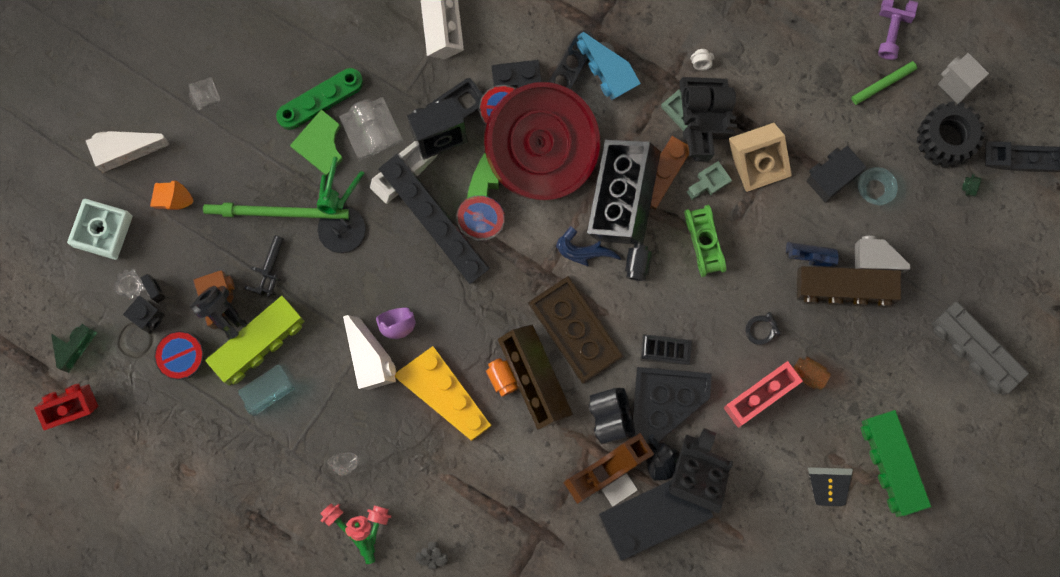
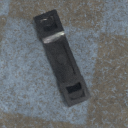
(1021, 157)

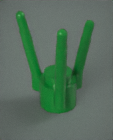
(328, 198)

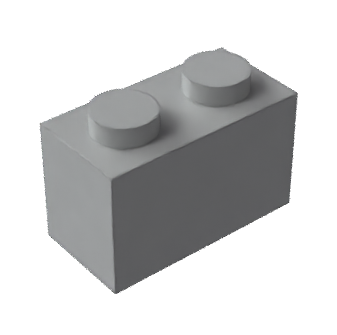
(962, 77)

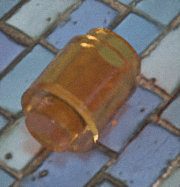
(812, 372)

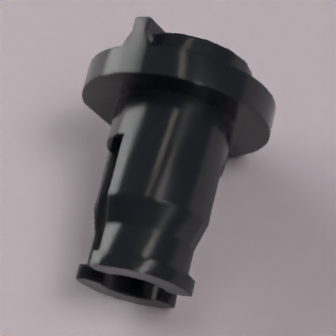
(214, 303)

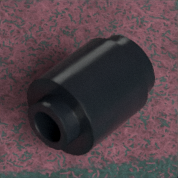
(638, 263)

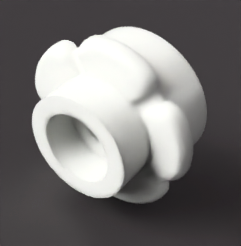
(702, 59)

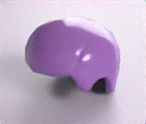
(396, 323)

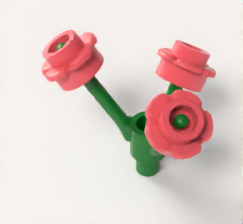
(359, 527)

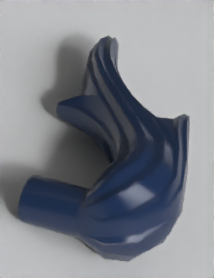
(582, 254)

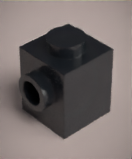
(144, 314)

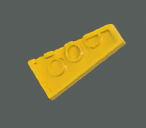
(440, 389)

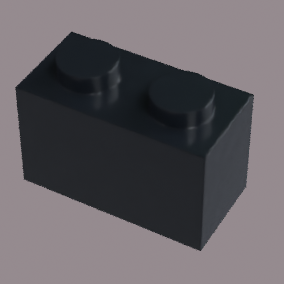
(835, 173)

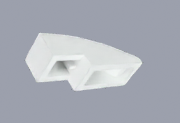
(413, 158)

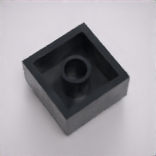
(437, 128)

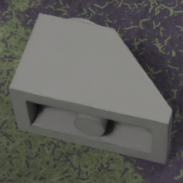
(878, 255)

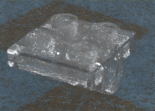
(370, 127)

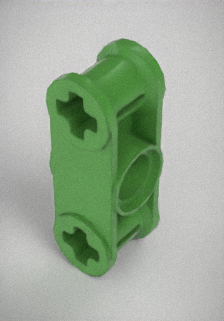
(701, 224)

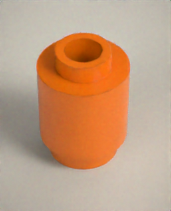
(501, 377)

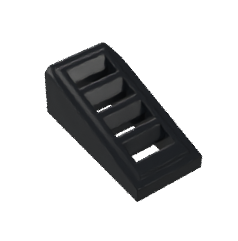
(645, 348)

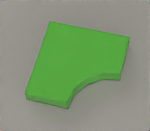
(317, 142)

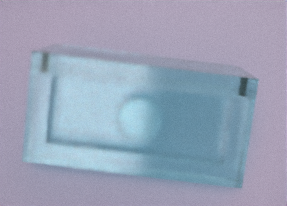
(265, 390)

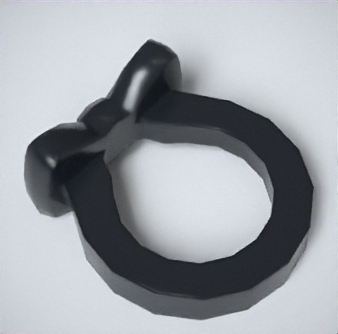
(769, 318)

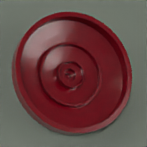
(542, 141)

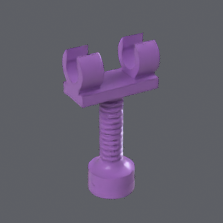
(889, 49)

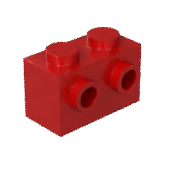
(65, 407)

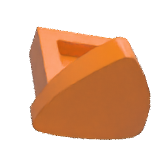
(170, 196)

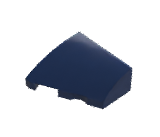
(814, 254)

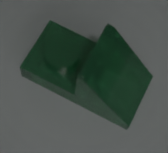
(69, 352)

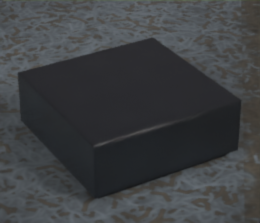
(152, 288)

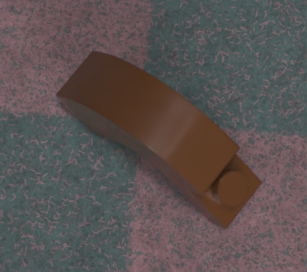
(608, 468)

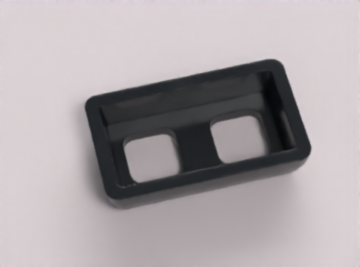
(460, 89)

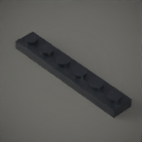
(433, 218)

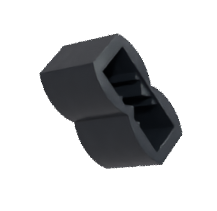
(612, 416)

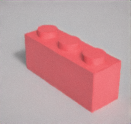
(762, 394)

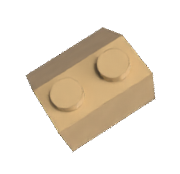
(760, 156)

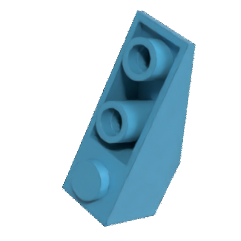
(612, 69)

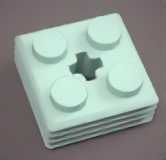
(94, 215)

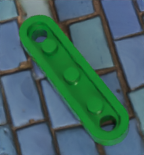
(319, 98)

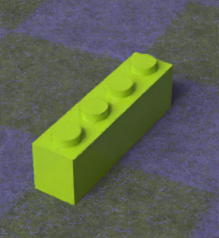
(255, 341)

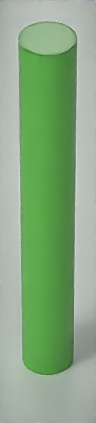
(883, 83)

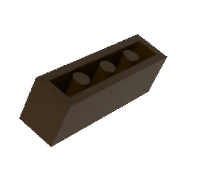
(848, 285)
(535, 376)

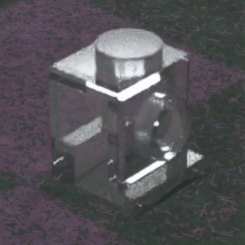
(203, 93)

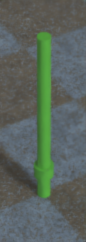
(230, 210)

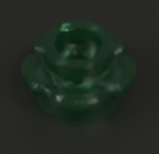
(971, 185)

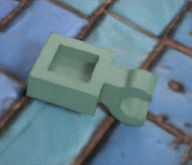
(711, 179)

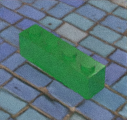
(895, 464)

